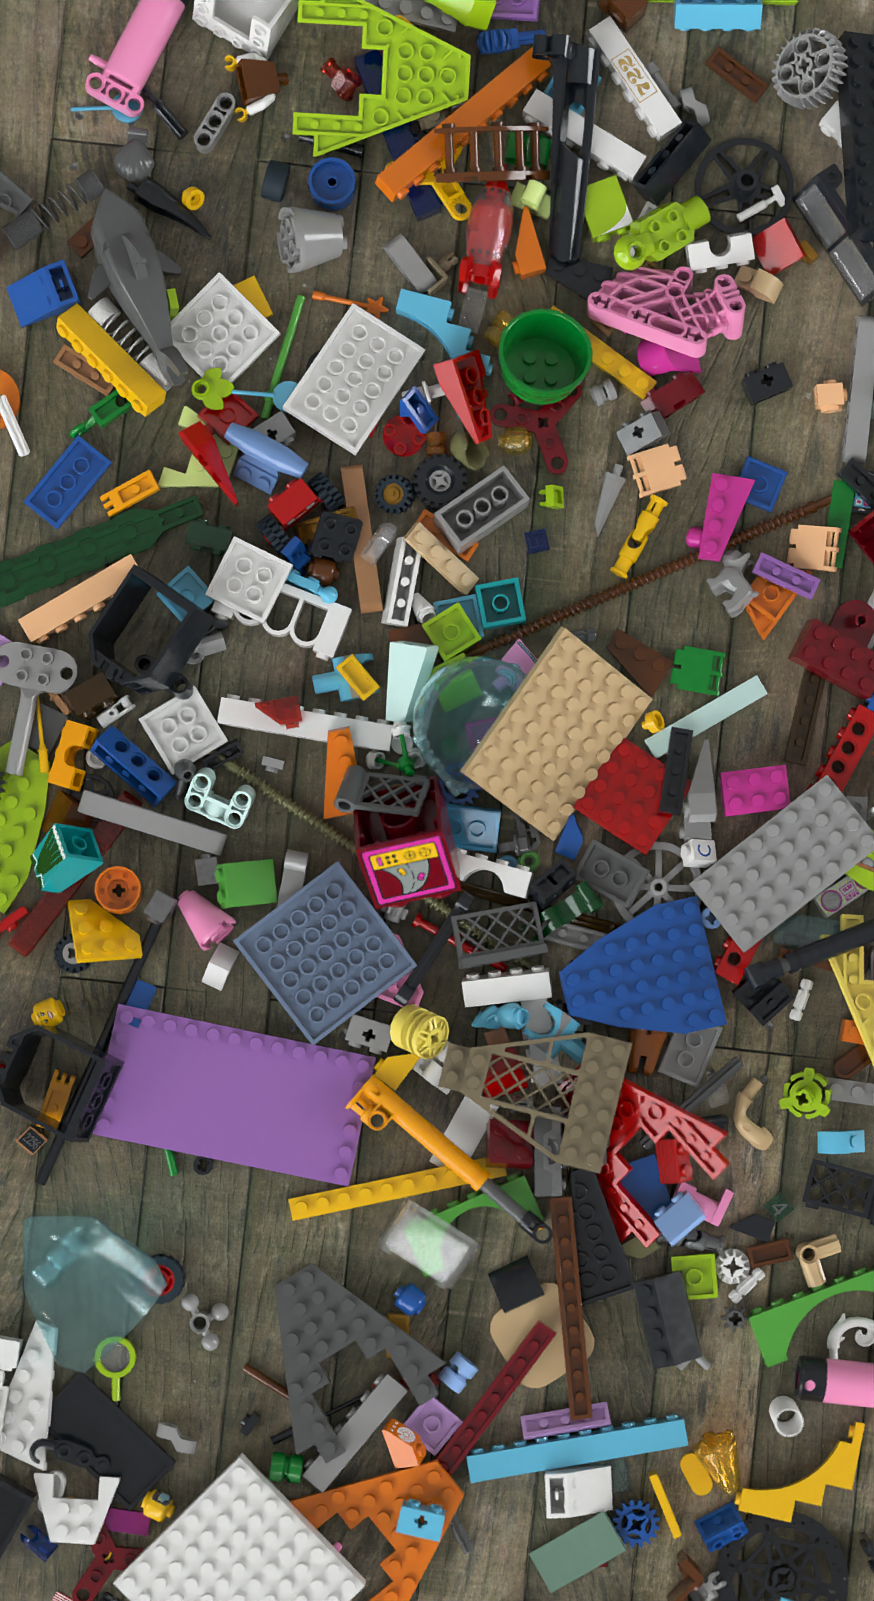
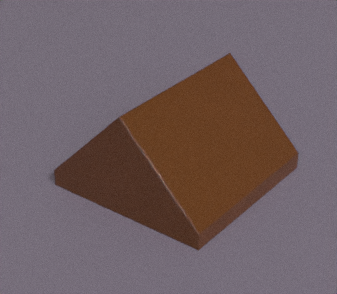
(65, 812)

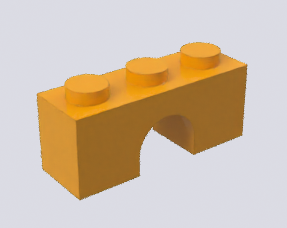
(73, 738)

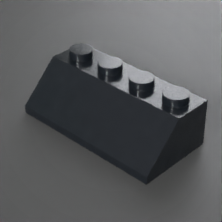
(667, 1319)

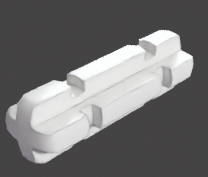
(801, 999)
(746, 1285)

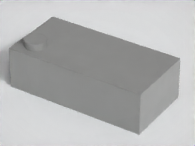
(481, 510)

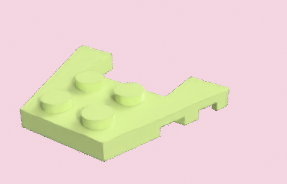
(196, 475)

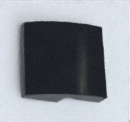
(765, 1001)
(516, 1284)

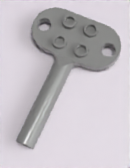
(34, 671)

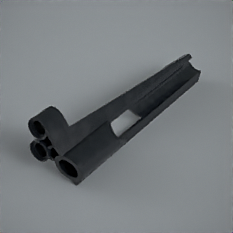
(573, 81)

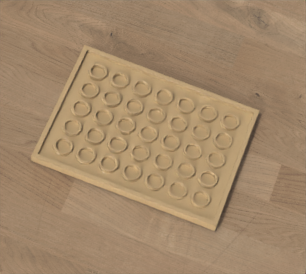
(556, 733)

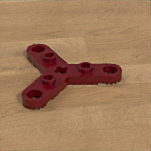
(547, 438)
(99, 1570)

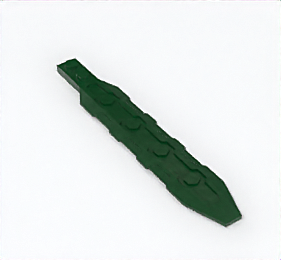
(91, 549)

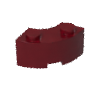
(674, 395)

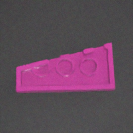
(723, 509)

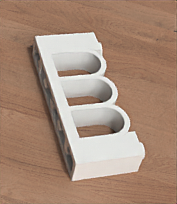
(330, 634)

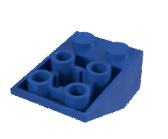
(43, 293)

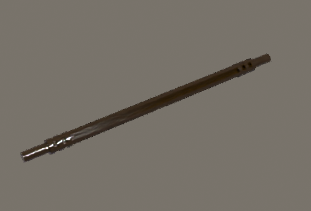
(510, 900)

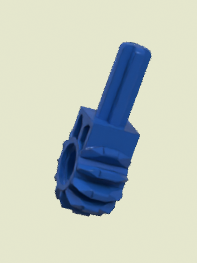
(504, 40)

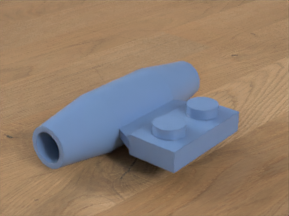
(263, 458)

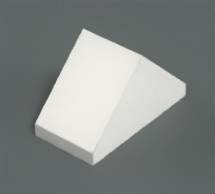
(220, 966)

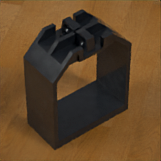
(118, 614)
(94, 1095)

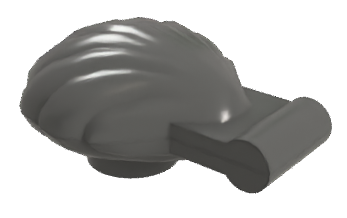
(134, 159)

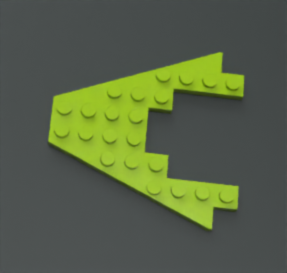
(417, 74)

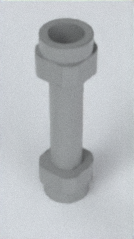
(653, 70)

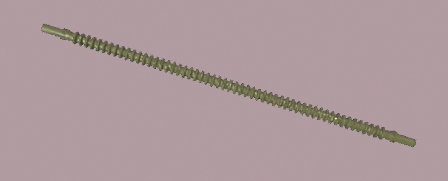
(345, 842)

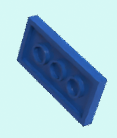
(67, 482)

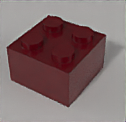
(506, 1147)

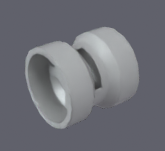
(601, 395)

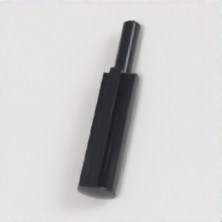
(166, 115)

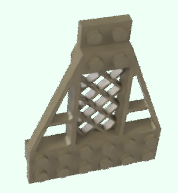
(592, 1101)

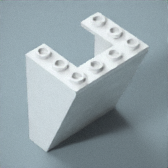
(246, 23)

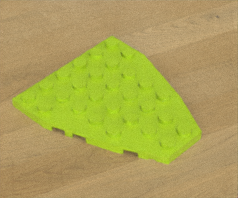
(21, 821)

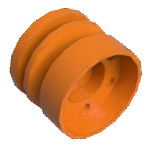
(108, 883)

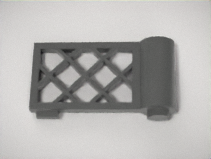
(356, 788)

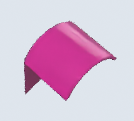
(659, 359)

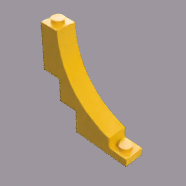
(835, 1470)

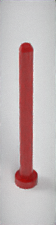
(465, 946)

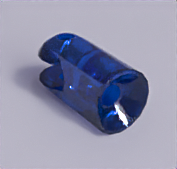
(39, 1544)

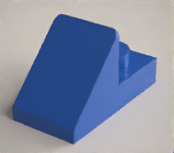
(417, 408)

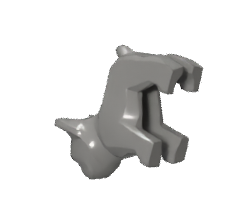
(732, 580)

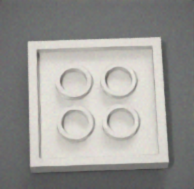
(249, 580)
(183, 730)

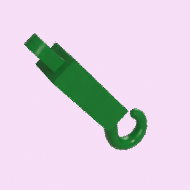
(101, 413)

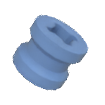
(708, 918)

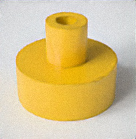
(192, 198)
(653, 722)

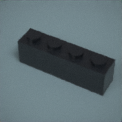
(672, 161)

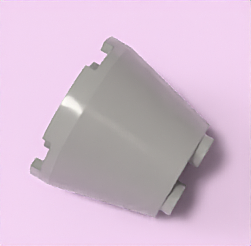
(309, 237)

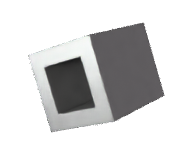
(206, 869)

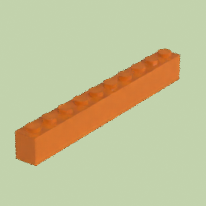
(476, 112)

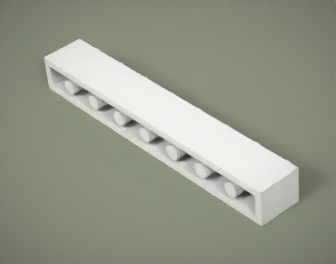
(315, 724)

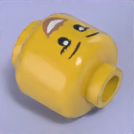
(48, 1012)

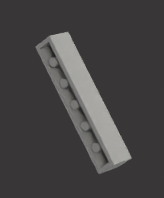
(357, 1428)

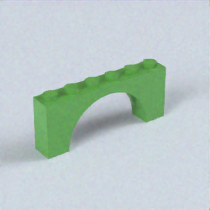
(515, 1187)

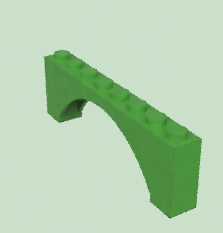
(776, 1323)

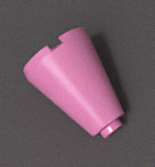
(205, 919)

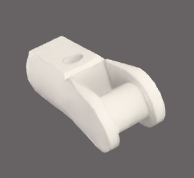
(112, 714)

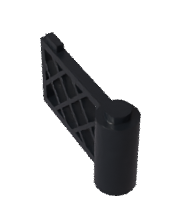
(868, 1211)

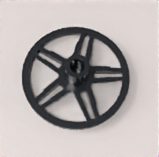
(744, 184)

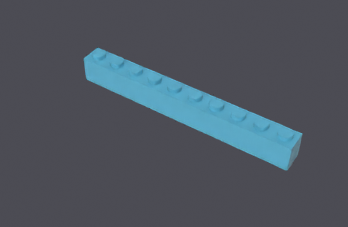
(576, 1448)

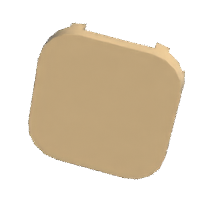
(511, 1329)

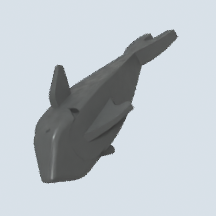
(135, 278)

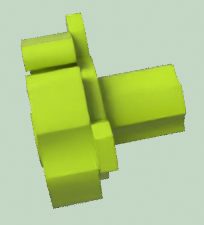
(794, 1100)

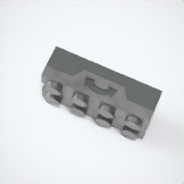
(546, 1171)

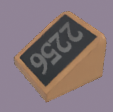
(32, 1140)

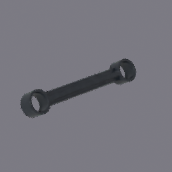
(433, 950)

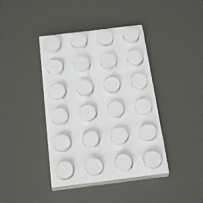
(354, 379)

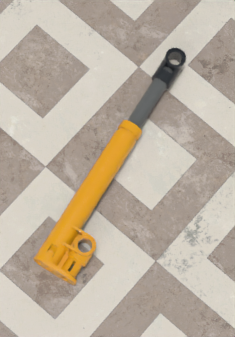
(381, 1100)

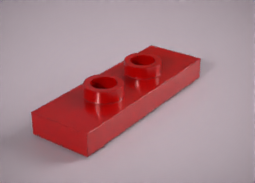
(11, 921)

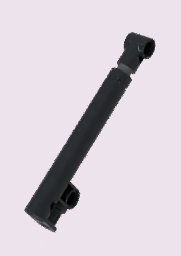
(811, 954)

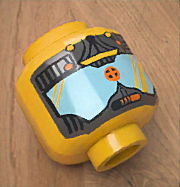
(158, 1505)

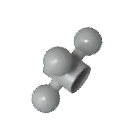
(219, 1312)

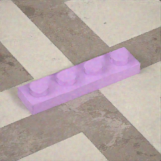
(559, 1422)

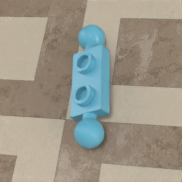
(311, 585)

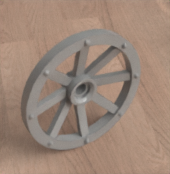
(651, 892)

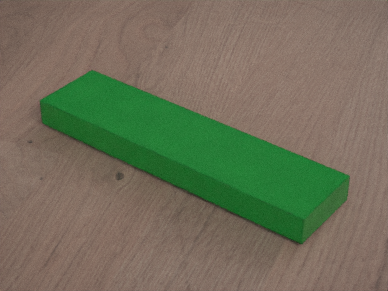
(839, 516)

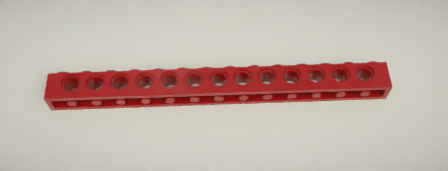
(859, 715)

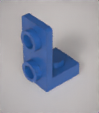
(141, 998)

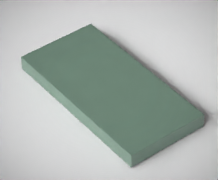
(577, 1551)

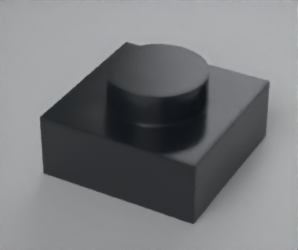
(249, 1422)

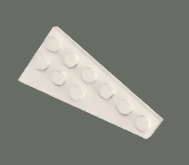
(29, 1401)

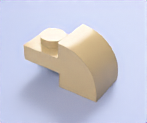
(759, 283)

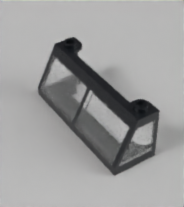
(828, 220)

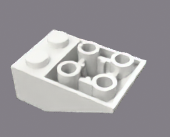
(578, 1491)

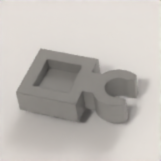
(707, 1591)

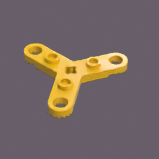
(449, 193)

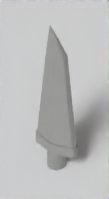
(610, 491)

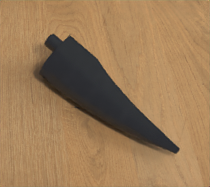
(161, 201)

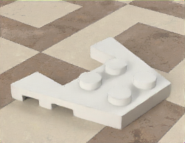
(74, 1518)

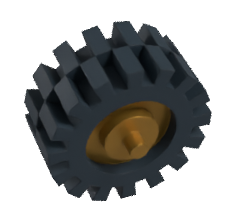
(394, 494)

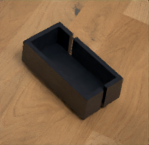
(13, 1508)

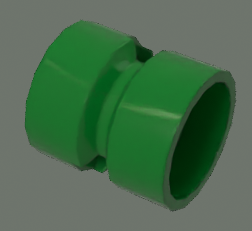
(286, 1467)

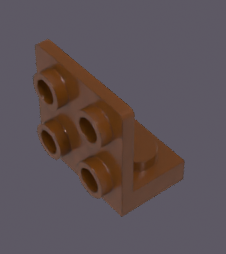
(692, 1580)

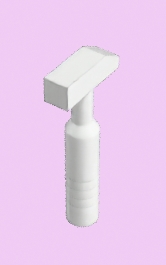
(763, 204)

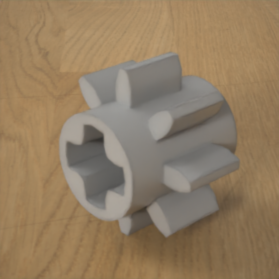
(395, 914)

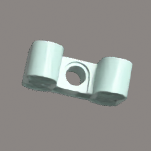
(216, 807)

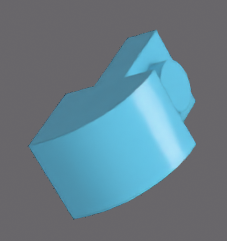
(841, 1141)

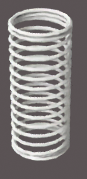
(790, 1427)

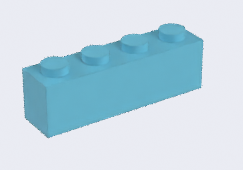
(717, 14)

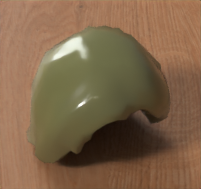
(467, 451)

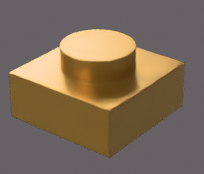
(811, 255)

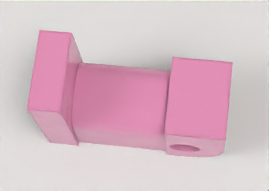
(713, 1209)

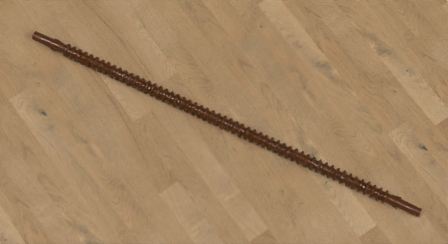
(480, 649)

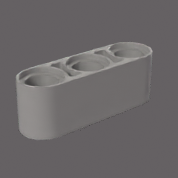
(215, 133)
(410, 264)

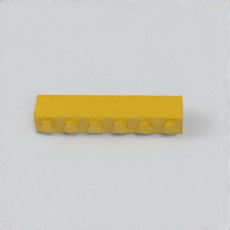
(110, 360)

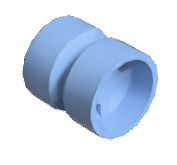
(458, 1372)

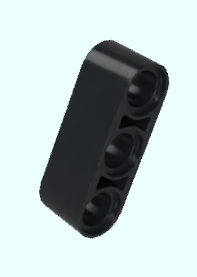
(185, 694)

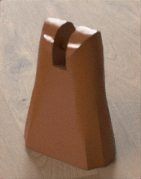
(645, 1045)

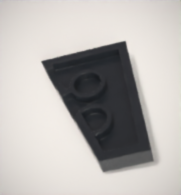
(581, 276)

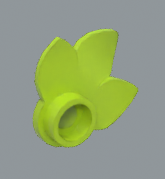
(215, 389)

